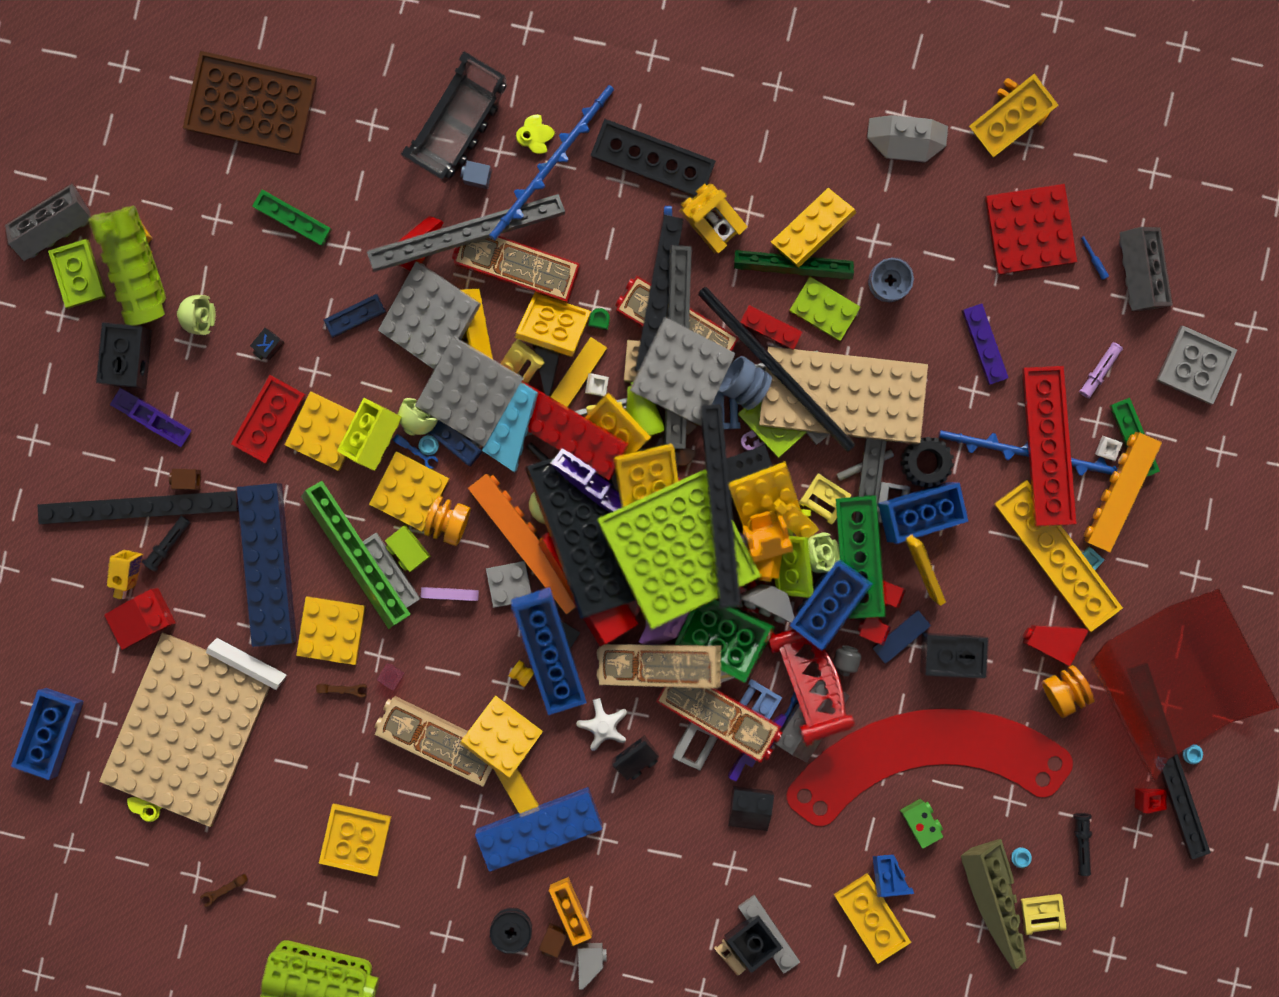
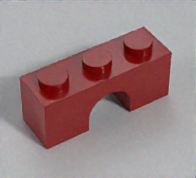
(770, 327)
(872, 627)

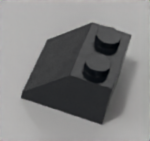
(635, 758)
(751, 808)
(753, 942)

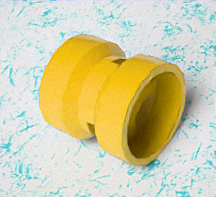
(521, 673)

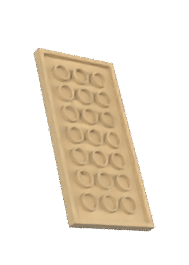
(858, 393)

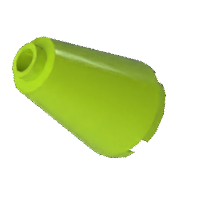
(644, 413)

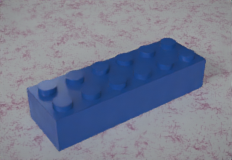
(548, 651)
(538, 829)

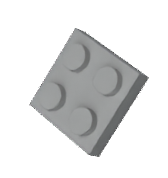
(508, 582)

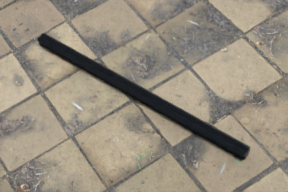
(779, 372)

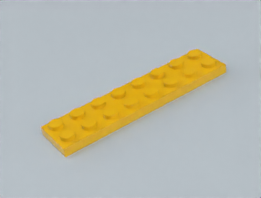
(1059, 560)

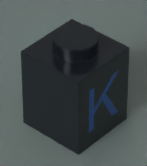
(266, 344)

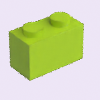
(407, 549)

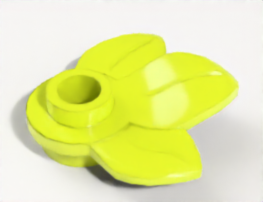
(537, 132)
(141, 806)

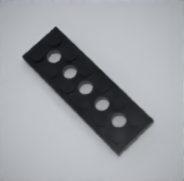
(650, 145)

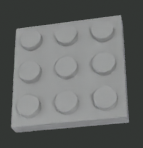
(1196, 365)

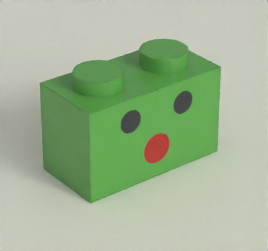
(922, 823)

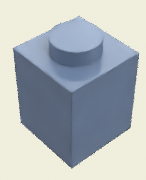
(476, 174)

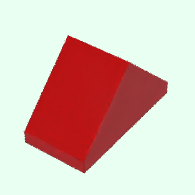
(1150, 800)

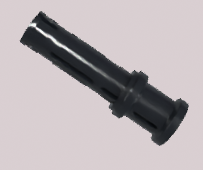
(161, 551)
(1083, 832)

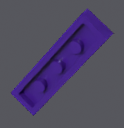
(985, 344)

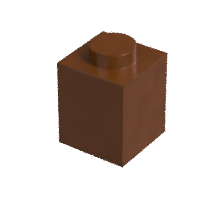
(185, 479)
(553, 940)

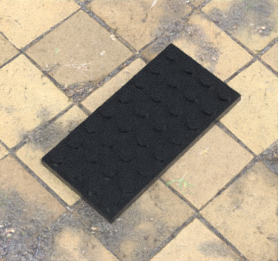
(579, 541)

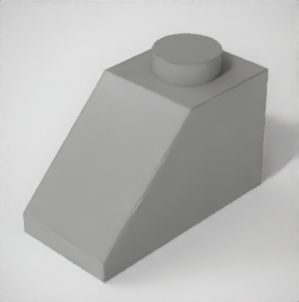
(590, 961)

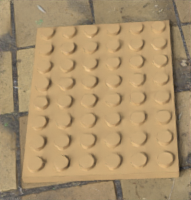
(185, 731)

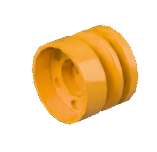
(447, 520)
(1069, 690)

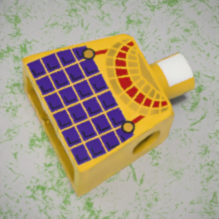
(123, 572)

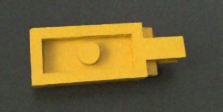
(795, 519)

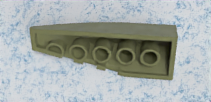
(991, 886)

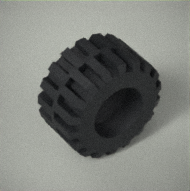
(944, 462)

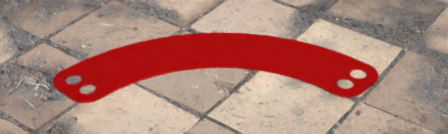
(923, 740)

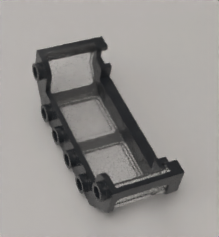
(457, 119)

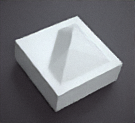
(596, 384)
(1108, 448)

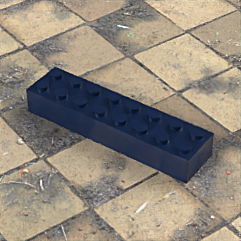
(266, 564)

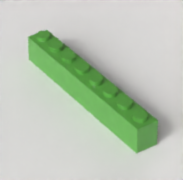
(355, 554)

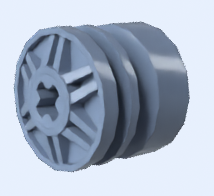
(898, 271)
(745, 383)

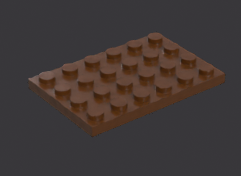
(250, 103)

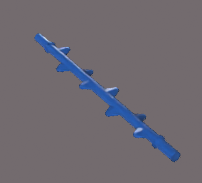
(544, 168)
(1009, 450)

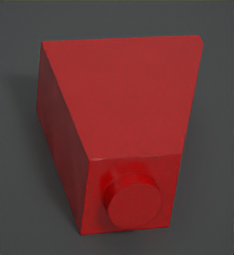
(1055, 641)

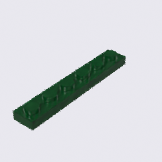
(780, 264)

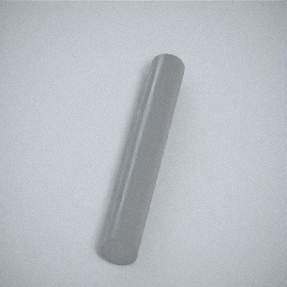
(857, 468)

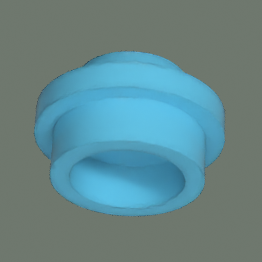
(428, 445)
(1192, 754)
(1021, 857)

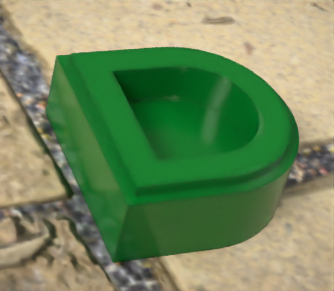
(599, 319)

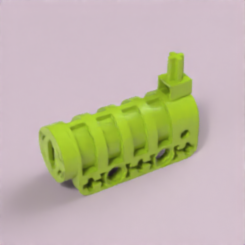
(130, 264)
(310, 976)

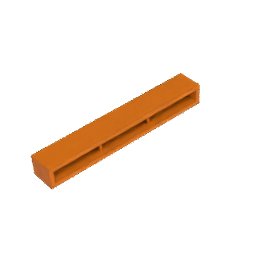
(519, 534)

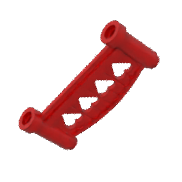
(817, 723)

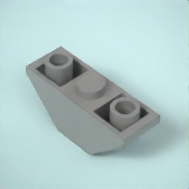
(770, 602)

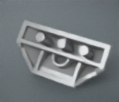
(907, 137)

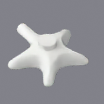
(603, 725)

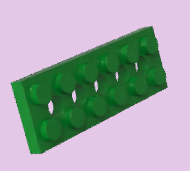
(870, 546)

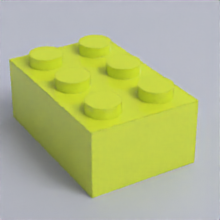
(369, 434)

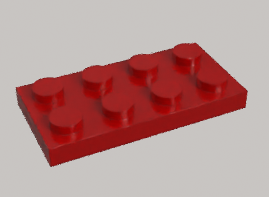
(268, 419)

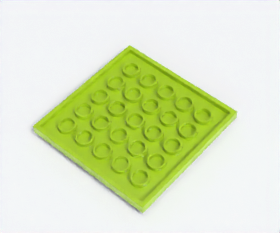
(669, 549)

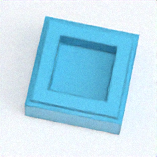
(1093, 558)

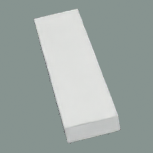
(246, 663)

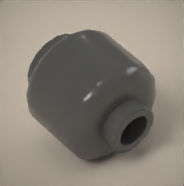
(847, 660)

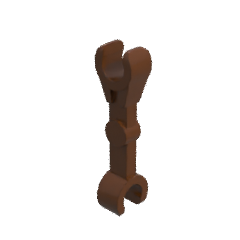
(325, 688)
(213, 895)

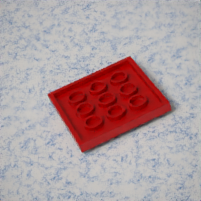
(1031, 229)

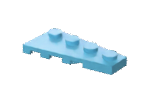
(509, 434)

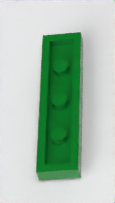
(292, 217)
(1129, 424)

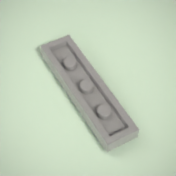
(391, 570)
(785, 957)

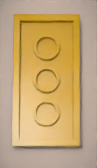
(1013, 115)
(813, 227)
(872, 918)

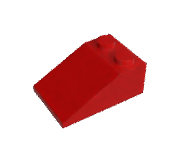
(139, 618)

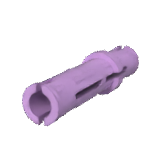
(1088, 389)

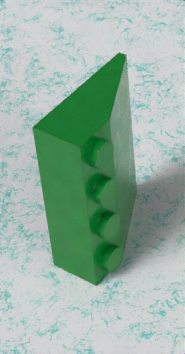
(736, 631)

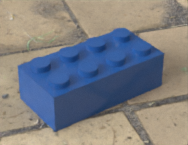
(923, 512)
(831, 604)
(47, 733)

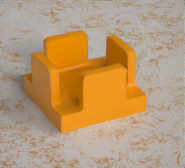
(766, 537)

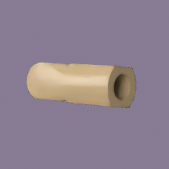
(732, 958)

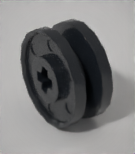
(501, 924)

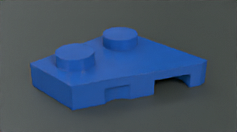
(889, 877)

